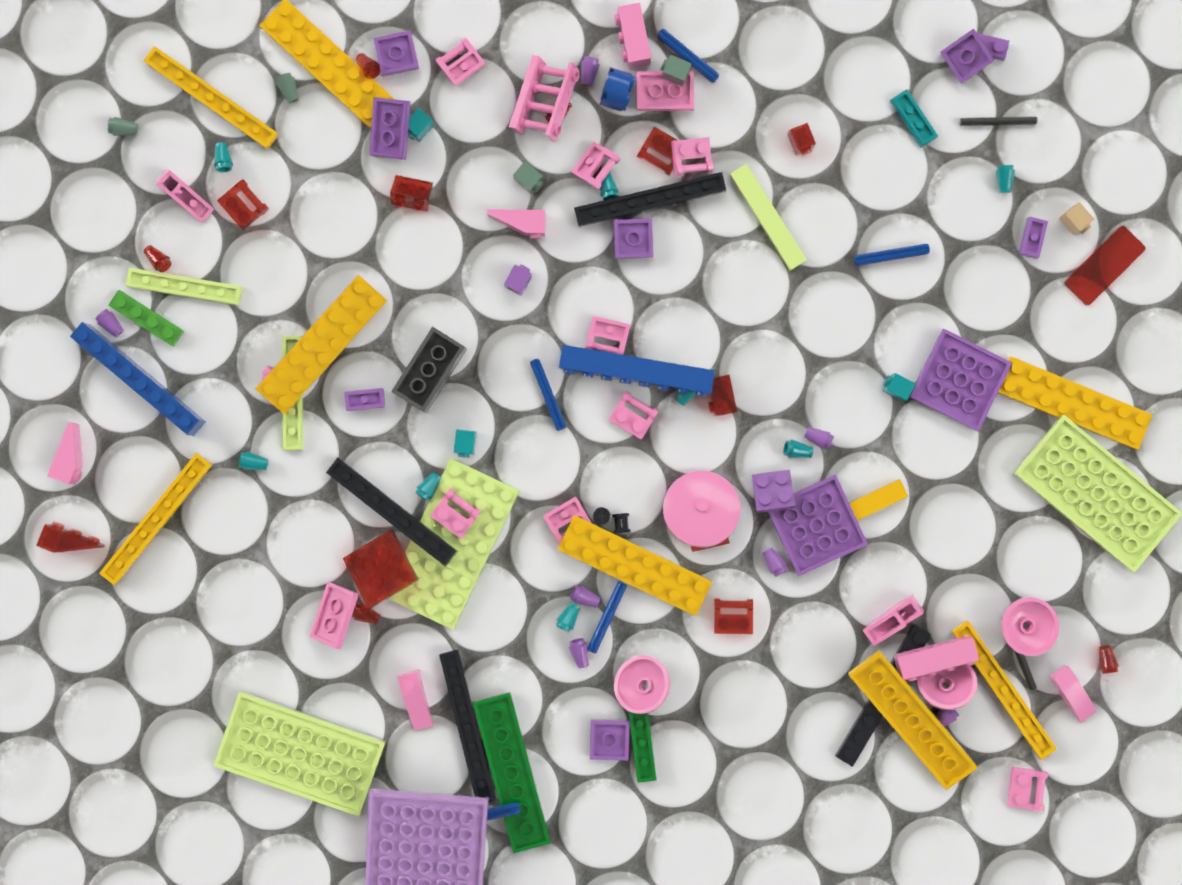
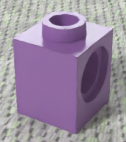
(518, 279)

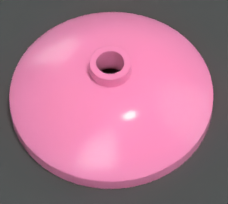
(1041, 626)
(632, 679)
(961, 689)

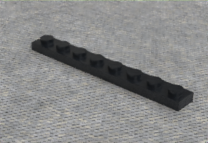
(650, 199)
(392, 511)
(870, 715)
(467, 725)

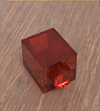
(801, 139)

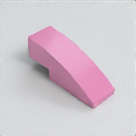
(893, 620)
(1073, 693)

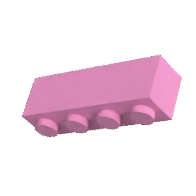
(936, 657)

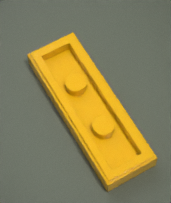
(878, 499)

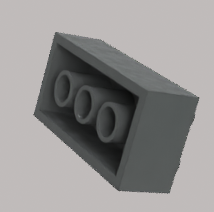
(429, 370)

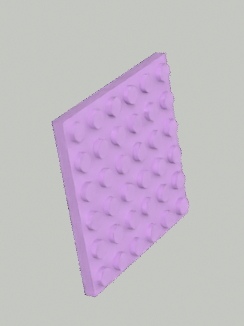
(425, 838)

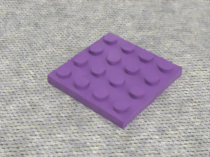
(960, 379)
(818, 527)

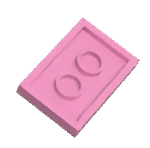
(663, 95)
(334, 615)

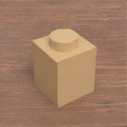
(1077, 219)

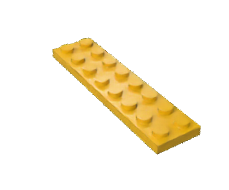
(323, 60)
(321, 344)
(1078, 403)
(634, 565)
(912, 720)

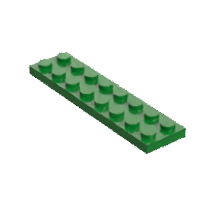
(511, 771)

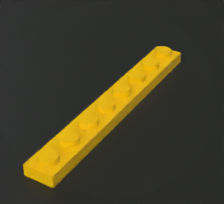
(211, 97)
(156, 519)
(1007, 694)

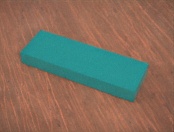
(914, 118)

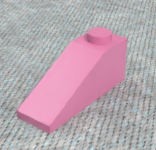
(184, 195)
(526, 222)
(68, 458)
(415, 699)

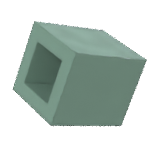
(675, 70)
(528, 178)

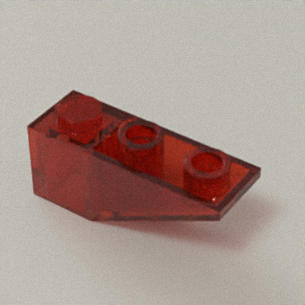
(58, 539)

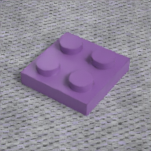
(396, 53)
(967, 56)
(633, 238)
(773, 491)
(609, 739)

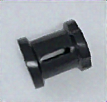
(617, 518)
(597, 520)

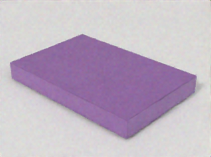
(389, 128)

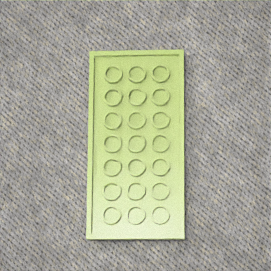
(1098, 493)
(446, 589)
(299, 753)

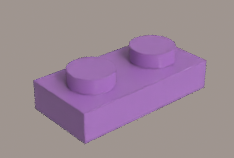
(996, 46)
(1033, 237)
(364, 399)

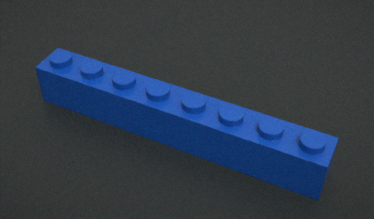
(636, 369)
(137, 379)

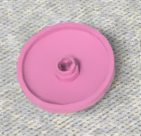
(701, 509)

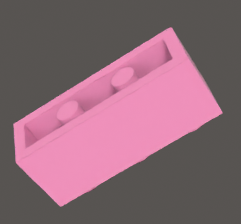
(633, 35)

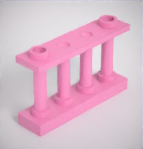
(528, 92)

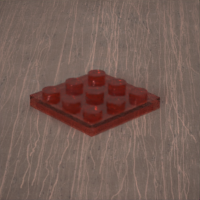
(380, 569)

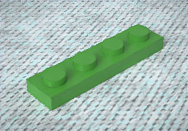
(146, 318)

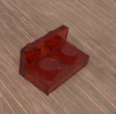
(411, 193)
(722, 397)

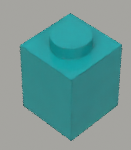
(419, 125)
(898, 387)
(465, 443)

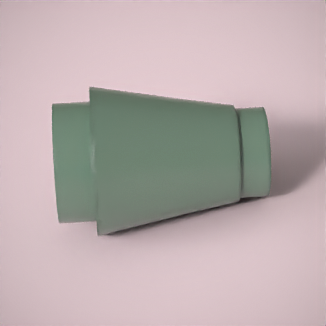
(288, 87)
(121, 127)

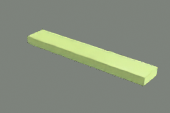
(768, 217)
(184, 286)
(294, 417)

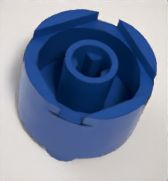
(616, 89)

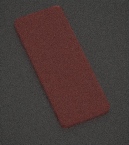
(1105, 265)

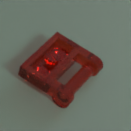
(662, 144)
(238, 209)
(733, 622)

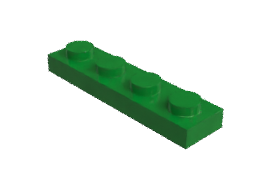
(642, 747)

